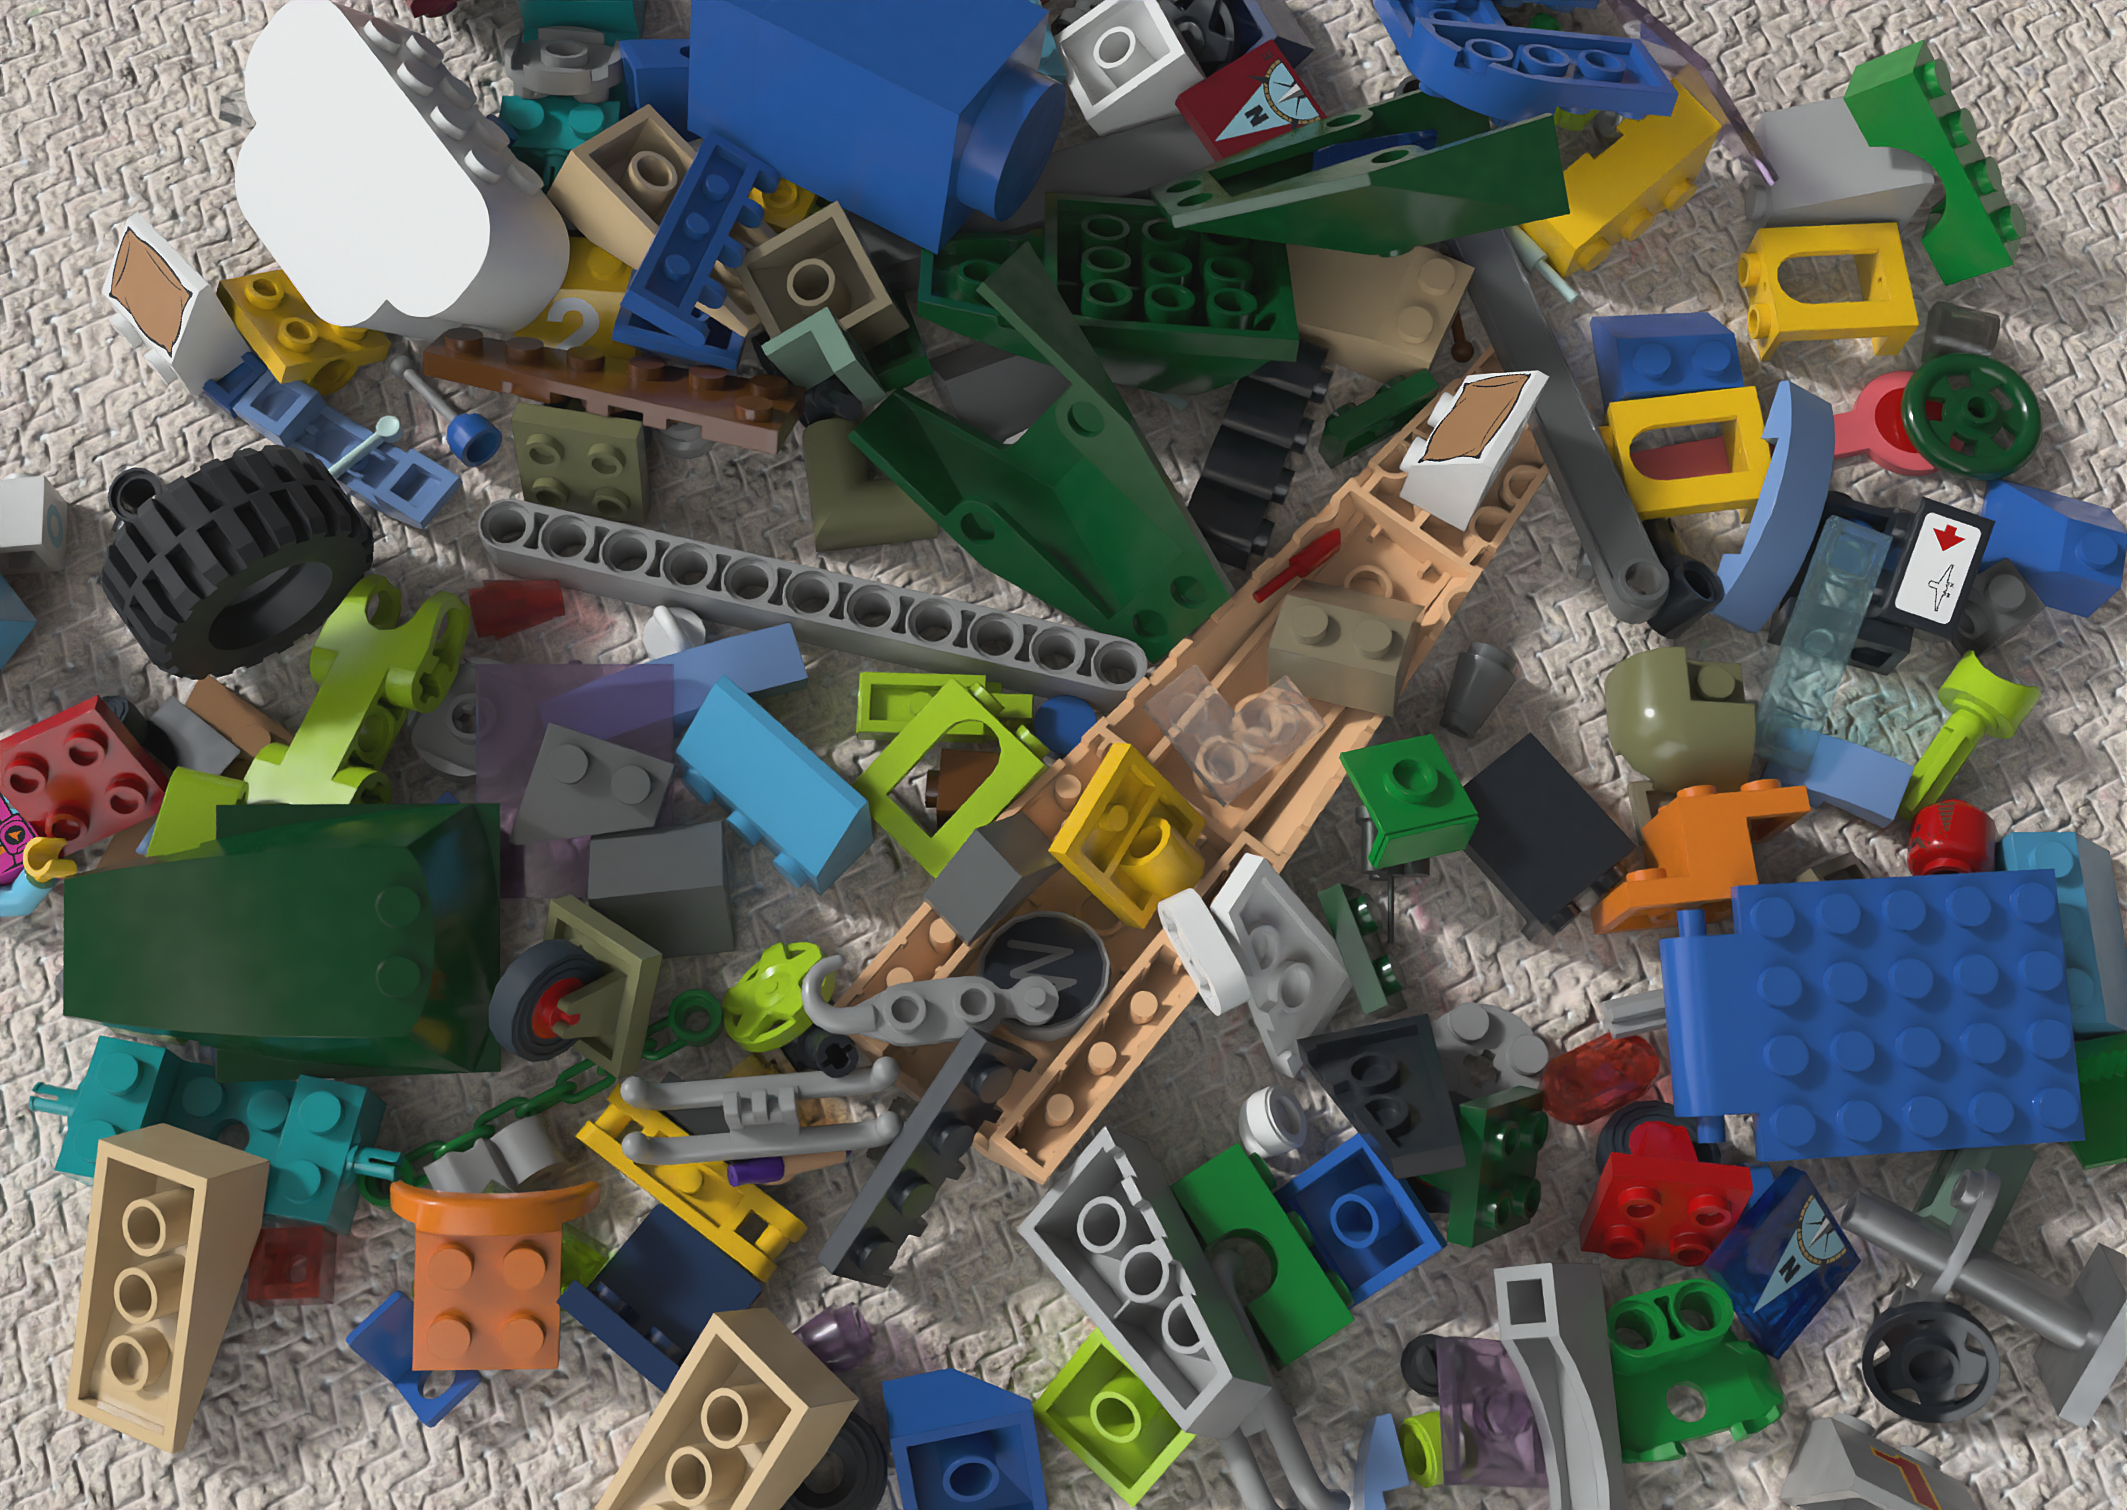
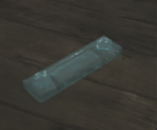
(1818, 642)

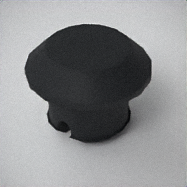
(1420, 1365)

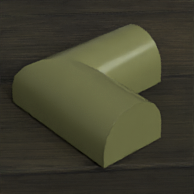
(846, 504)

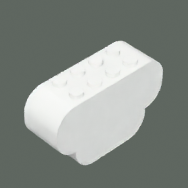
(389, 182)

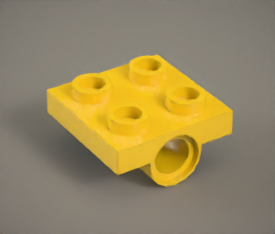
(293, 337)
(1131, 837)

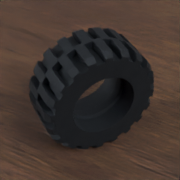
(236, 561)

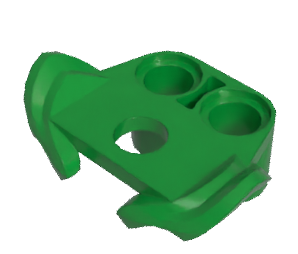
(1728, 1373)

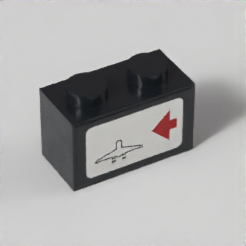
(1929, 568)

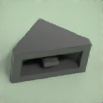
(991, 875)

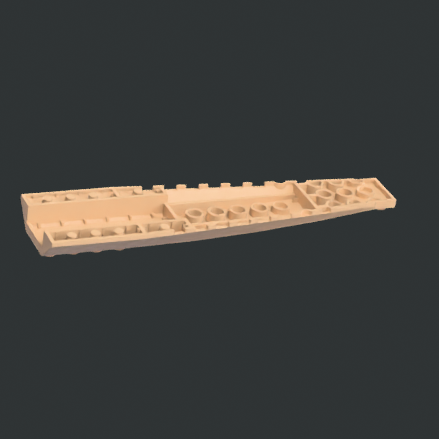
(1385, 552)

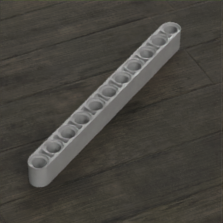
(790, 585)

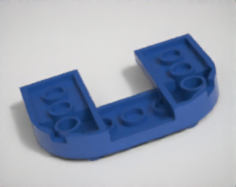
(1517, 72)

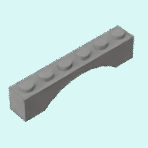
(1560, 1345)

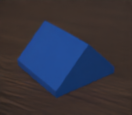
(1361, 1219)

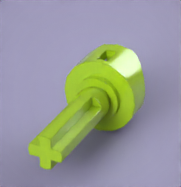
(1978, 707)

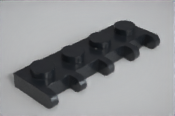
(923, 1157)

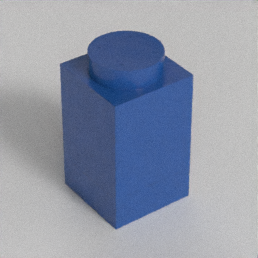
(883, 102)

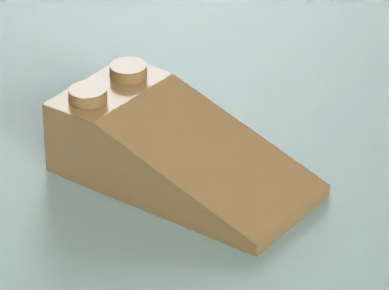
(621, 189)
(1377, 310)
(161, 1277)
(735, 1423)

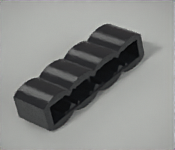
(1252, 452)

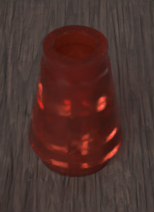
(513, 606)

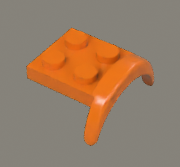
(488, 1274)

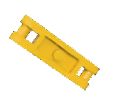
(696, 1190)

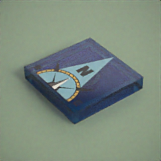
(1783, 1261)

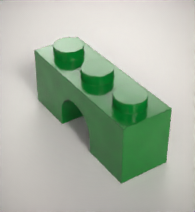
(1235, 1200)

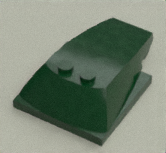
(1152, 299)
(302, 941)

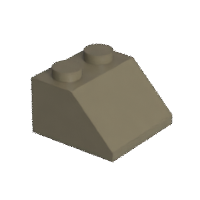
(819, 267)
(1344, 645)

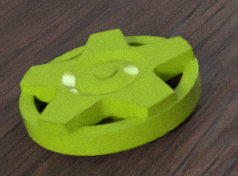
(771, 996)

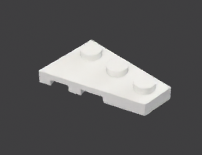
(1286, 958)

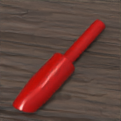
(1303, 563)

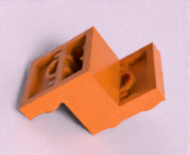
(1697, 853)

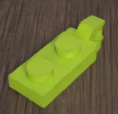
(893, 699)

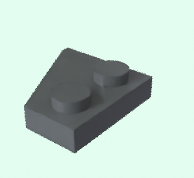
(590, 788)

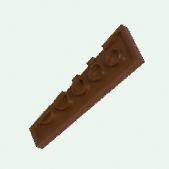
(729, 408)

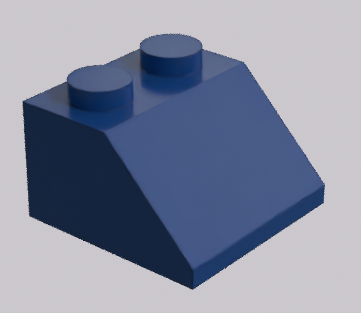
(1663, 355)

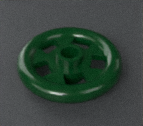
(1933, 437)

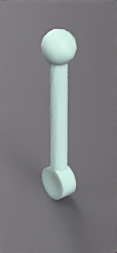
(388, 430)

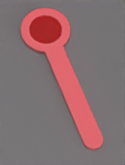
(1869, 429)

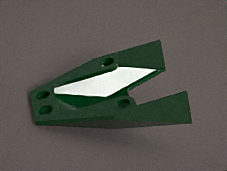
(1383, 199)
(1072, 504)

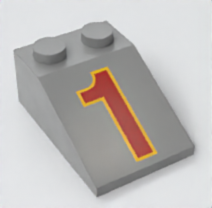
(1848, 1469)

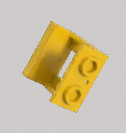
(1887, 304)
(1746, 452)

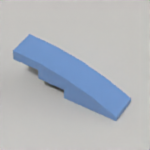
(758, 662)

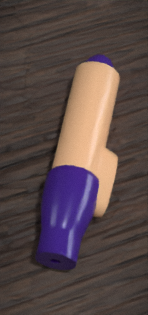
(780, 1169)

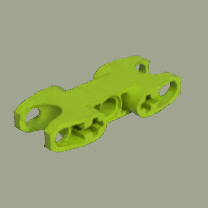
(367, 688)

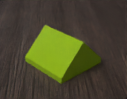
(1111, 1419)

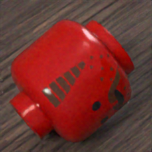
(1951, 840)

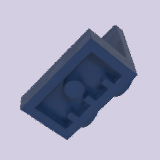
(659, 1295)

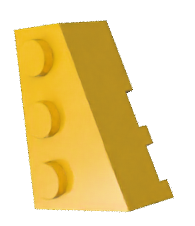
(1627, 185)

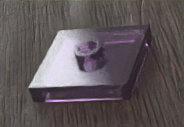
(1486, 1418)

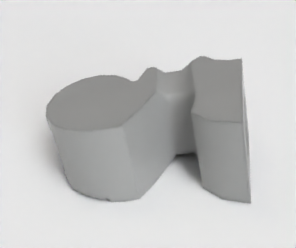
(516, 1157)

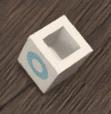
(31, 525)

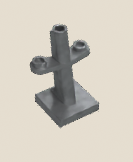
(2079, 1325)

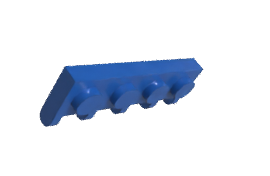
(696, 235)

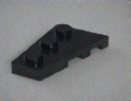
(1391, 1092)

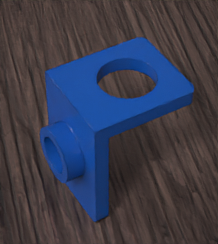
(387, 1345)

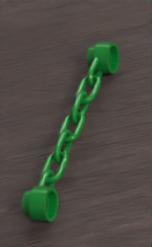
(679, 1011)

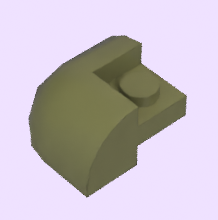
(1681, 720)

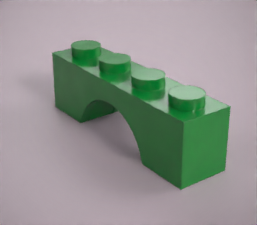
(1909, 106)

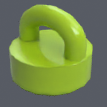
(1422, 1448)

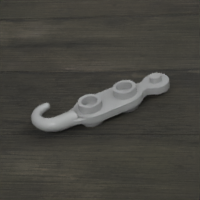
(929, 1009)

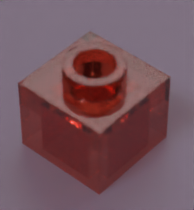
(276, 1254)

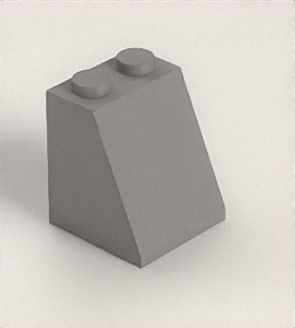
(1831, 172)

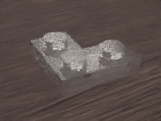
(1229, 747)

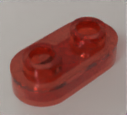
(1584, 1081)

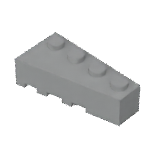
(1146, 1284)

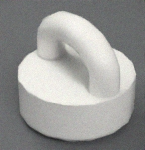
(672, 631)
(1272, 1122)

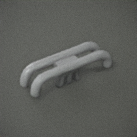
(760, 1115)
(1276, 1418)

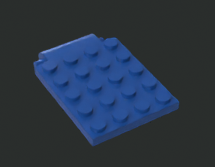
(1876, 1016)

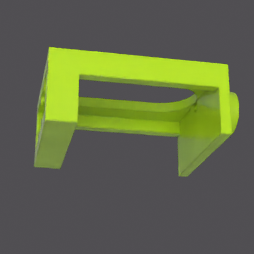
(1017, 770)

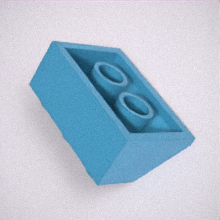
(773, 789)
(2089, 924)

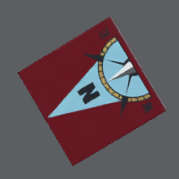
(1248, 103)

